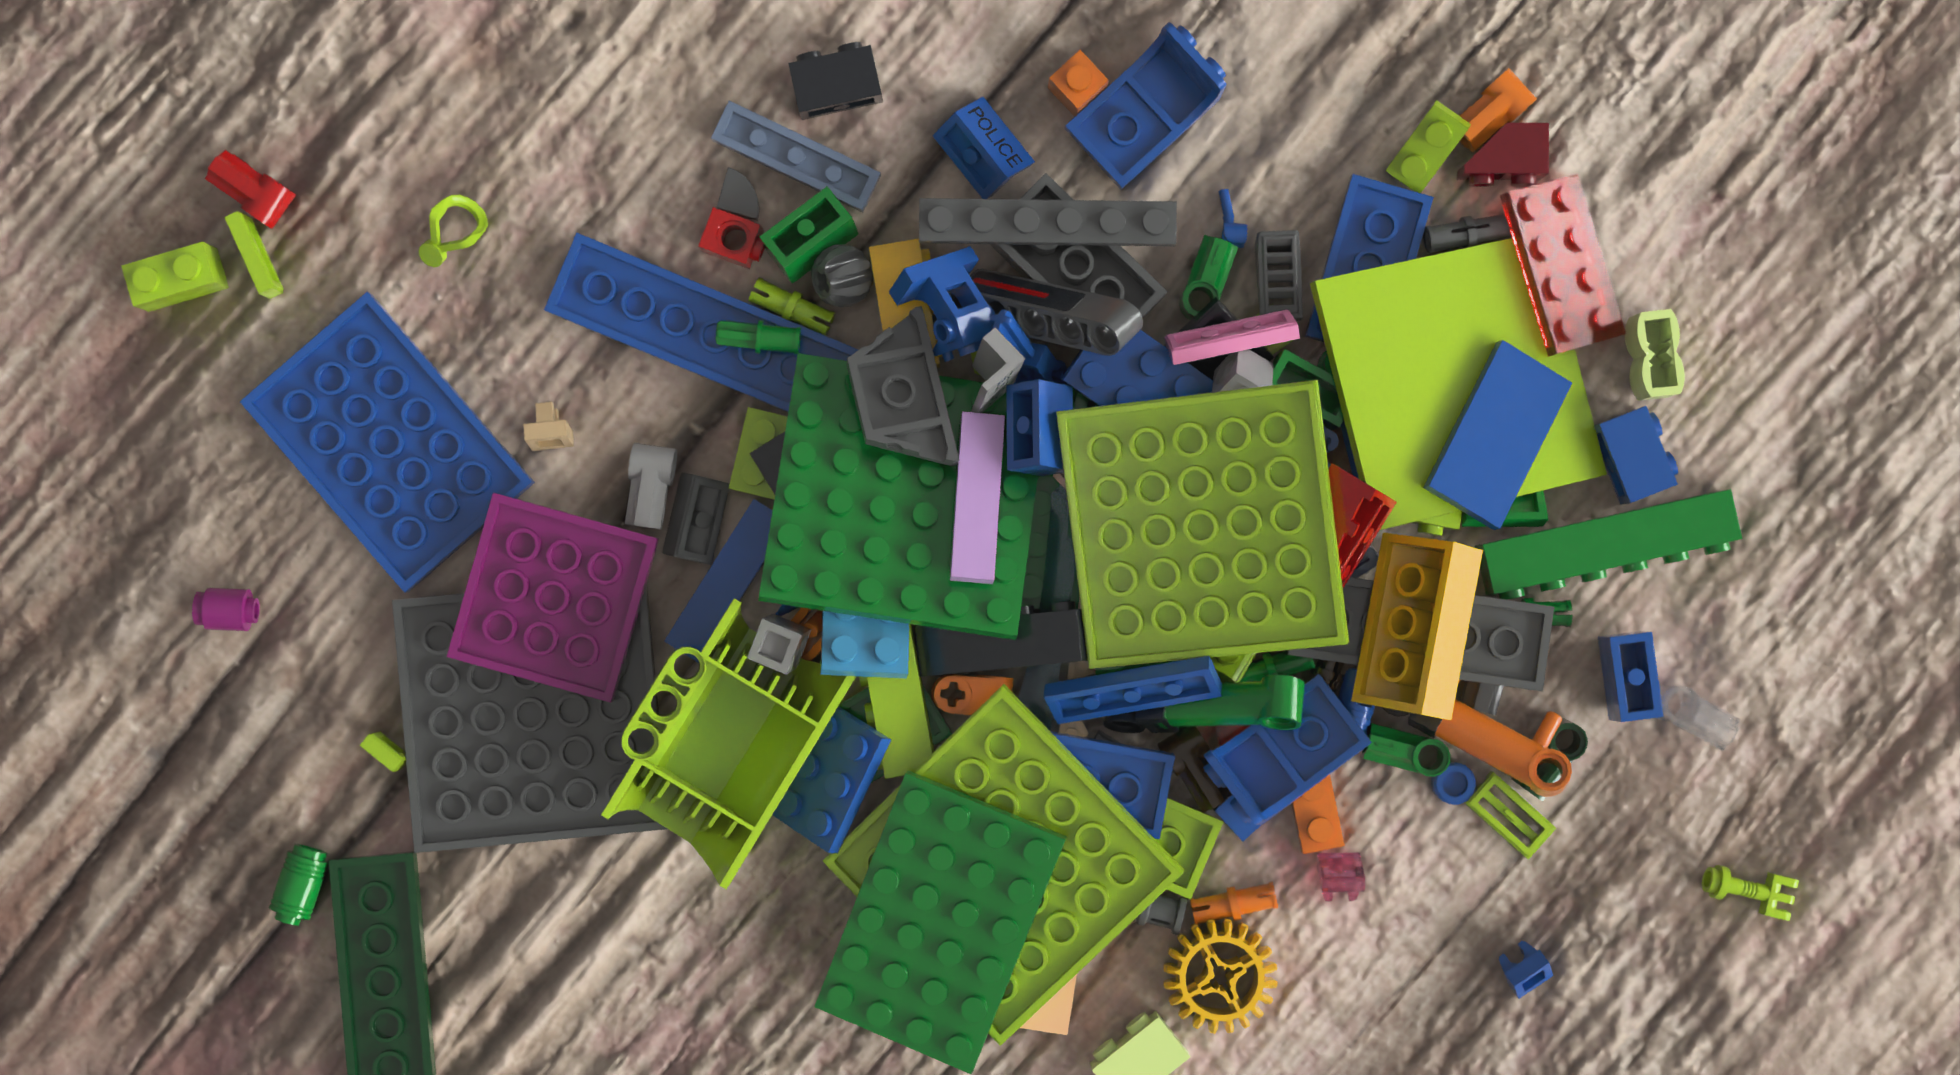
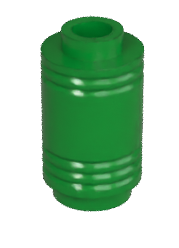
(299, 884)

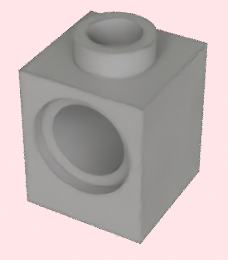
(1242, 371)
(779, 643)

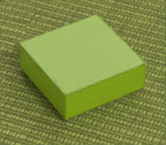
(385, 751)

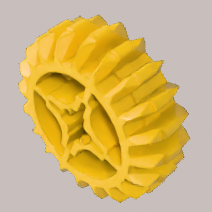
(1201, 984)

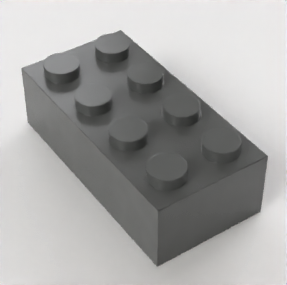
(1083, 267)

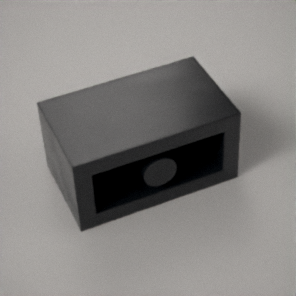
(835, 80)

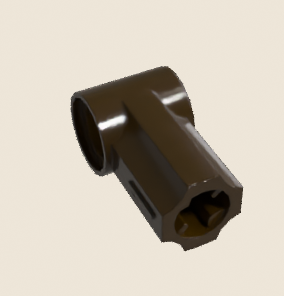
(1189, 763)

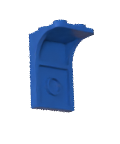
(1148, 105)
(1276, 767)

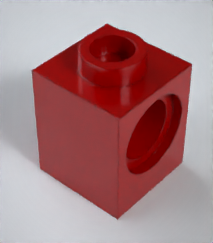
(717, 228)

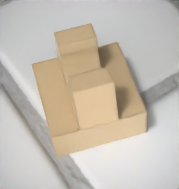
(548, 430)

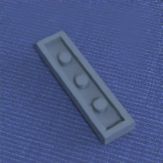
(795, 156)

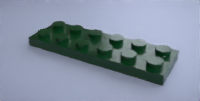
(382, 965)

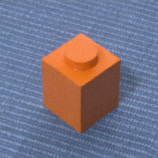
(1077, 83)

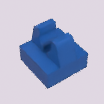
(1528, 973)

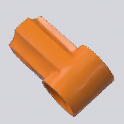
(1498, 105)

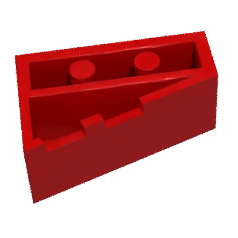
(1357, 516)

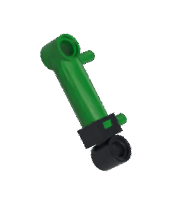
(1272, 702)

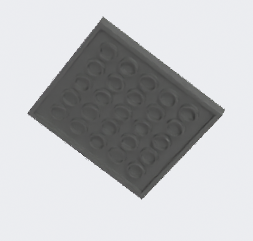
(506, 754)

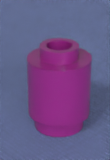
(225, 609)

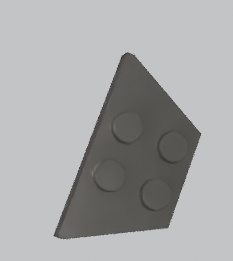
(902, 393)

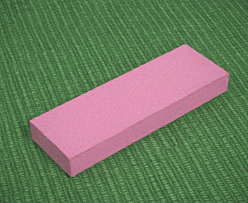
(1232, 336)

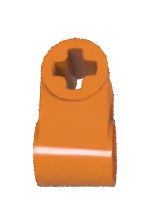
(974, 689)

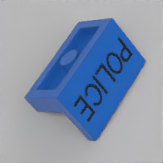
(982, 147)

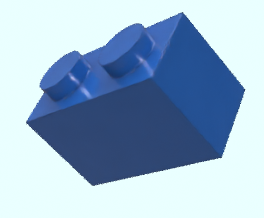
(1033, 426)
(1636, 455)
(1630, 676)

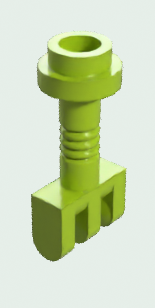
(1719, 882)

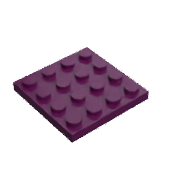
(552, 597)

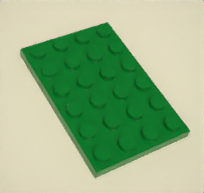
(940, 921)

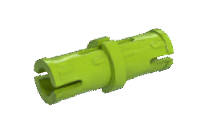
(791, 306)

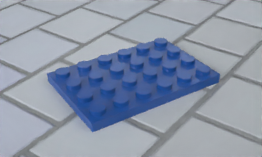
(386, 441)

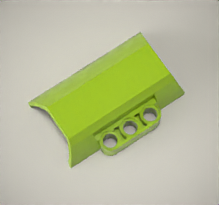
(726, 745)

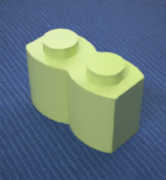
(1656, 366)

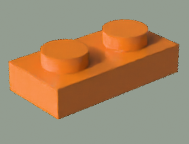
(1318, 819)

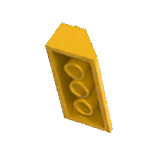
(1417, 625)

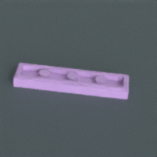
(977, 498)

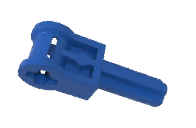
(1038, 361)

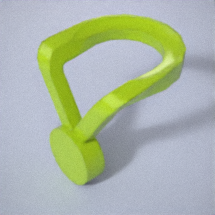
(433, 251)

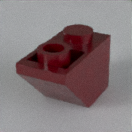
(1513, 153)

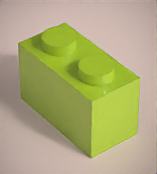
(175, 276)

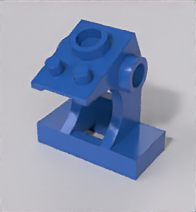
(930, 282)

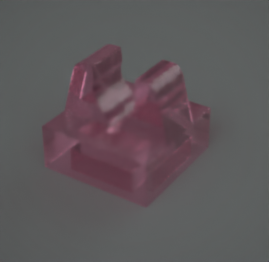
(1341, 874)

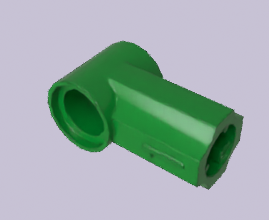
(1208, 271)
(1402, 748)

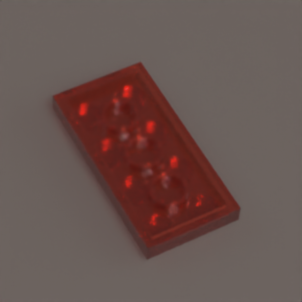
(1562, 264)

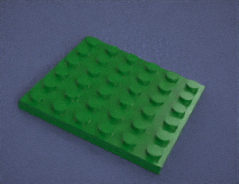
(875, 526)

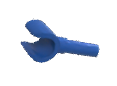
(1231, 232)

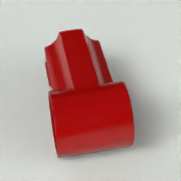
(258, 193)

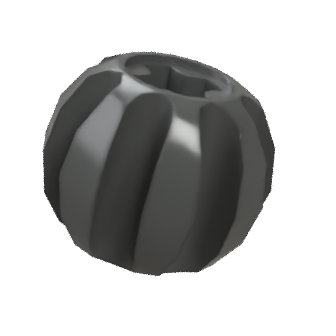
(842, 275)

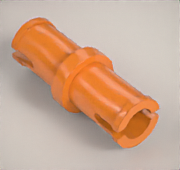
(1234, 903)

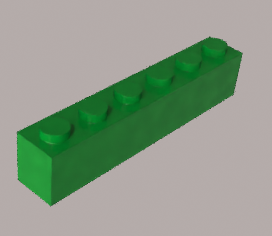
(1609, 542)

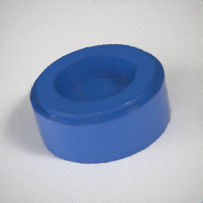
(1455, 784)

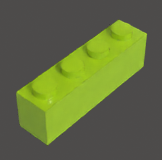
(902, 715)

